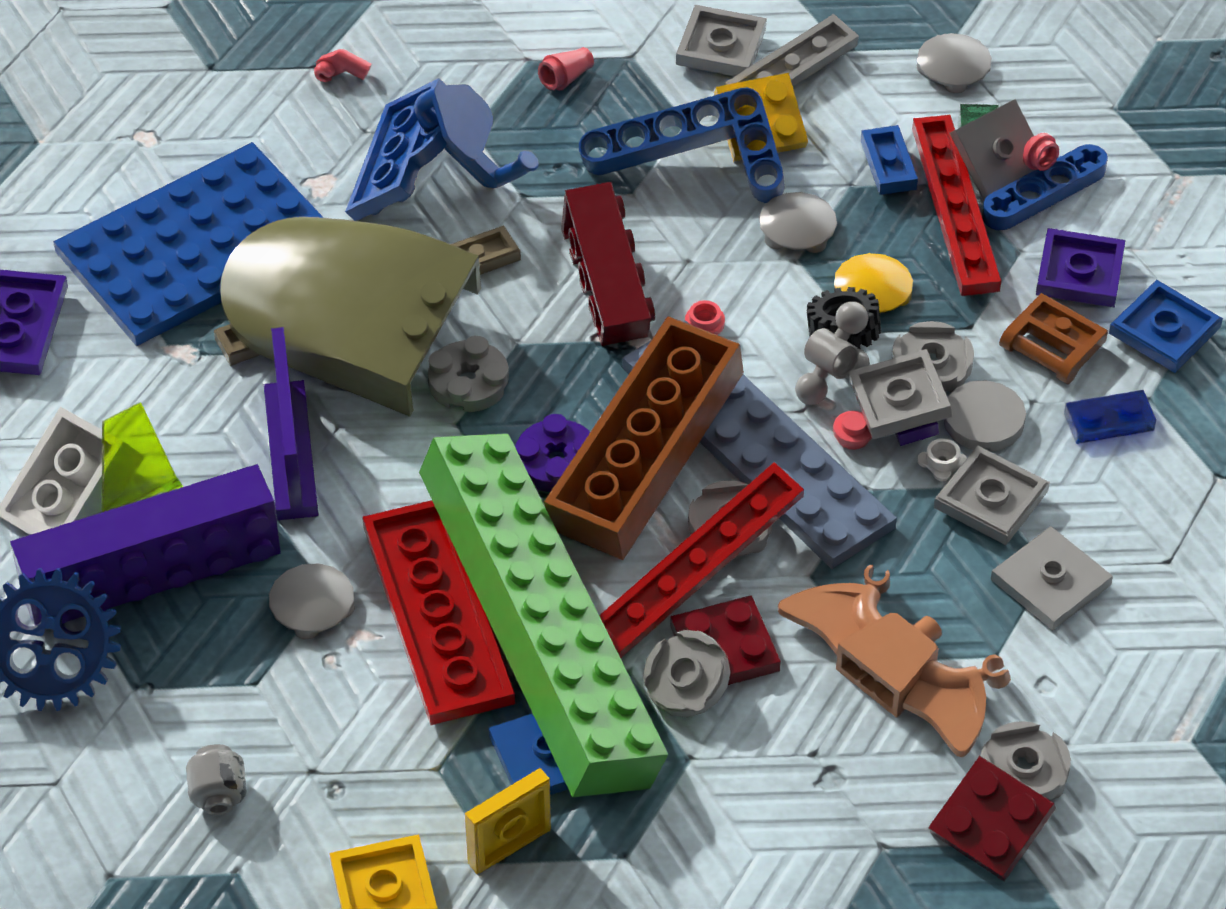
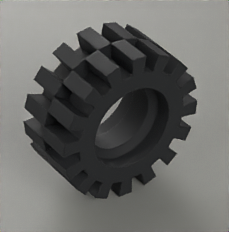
(823, 310)

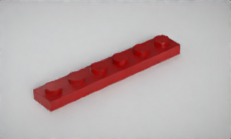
(956, 206)
(700, 557)

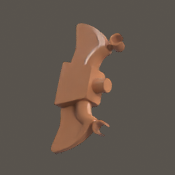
(897, 659)

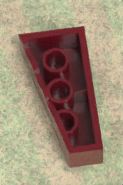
(606, 263)

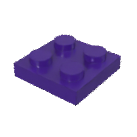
(1080, 267)

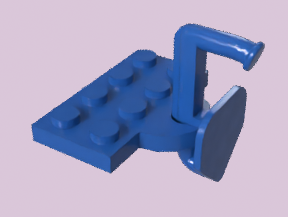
(419, 129)

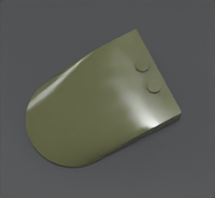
(351, 300)

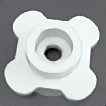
(942, 458)

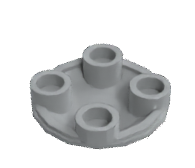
(954, 61)
(797, 222)
(311, 599)

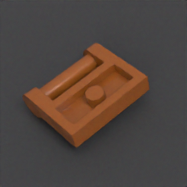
(1058, 328)

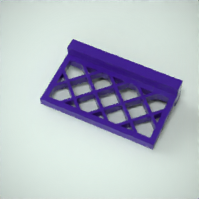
(289, 440)

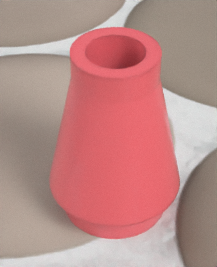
(563, 68)

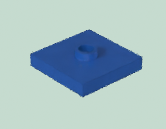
(1165, 326)
(524, 750)

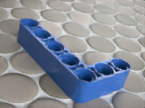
(692, 136)

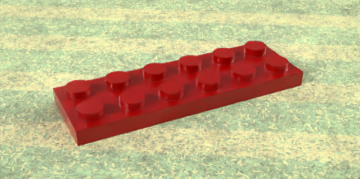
(437, 614)

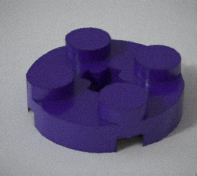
(545, 437)

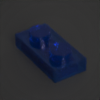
(1110, 416)

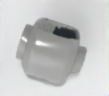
(216, 779)

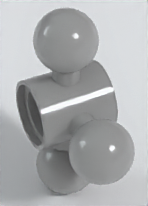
(833, 353)

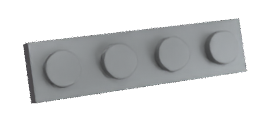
(804, 53)

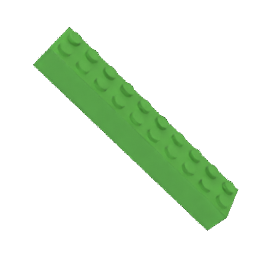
(542, 616)

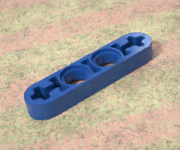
(1041, 183)

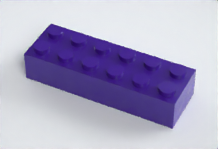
(158, 540)

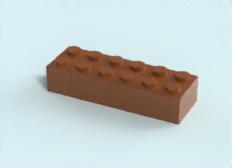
(644, 437)

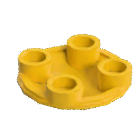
(878, 275)

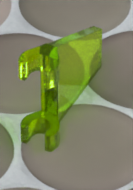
(133, 460)

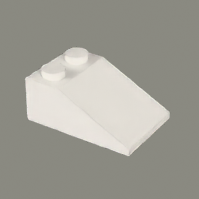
(59, 478)

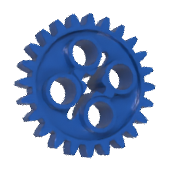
(53, 599)

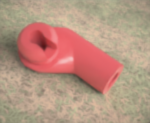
(340, 62)

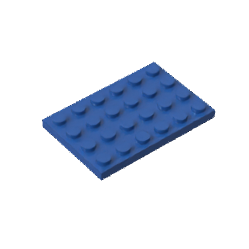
(168, 249)

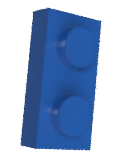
(889, 160)

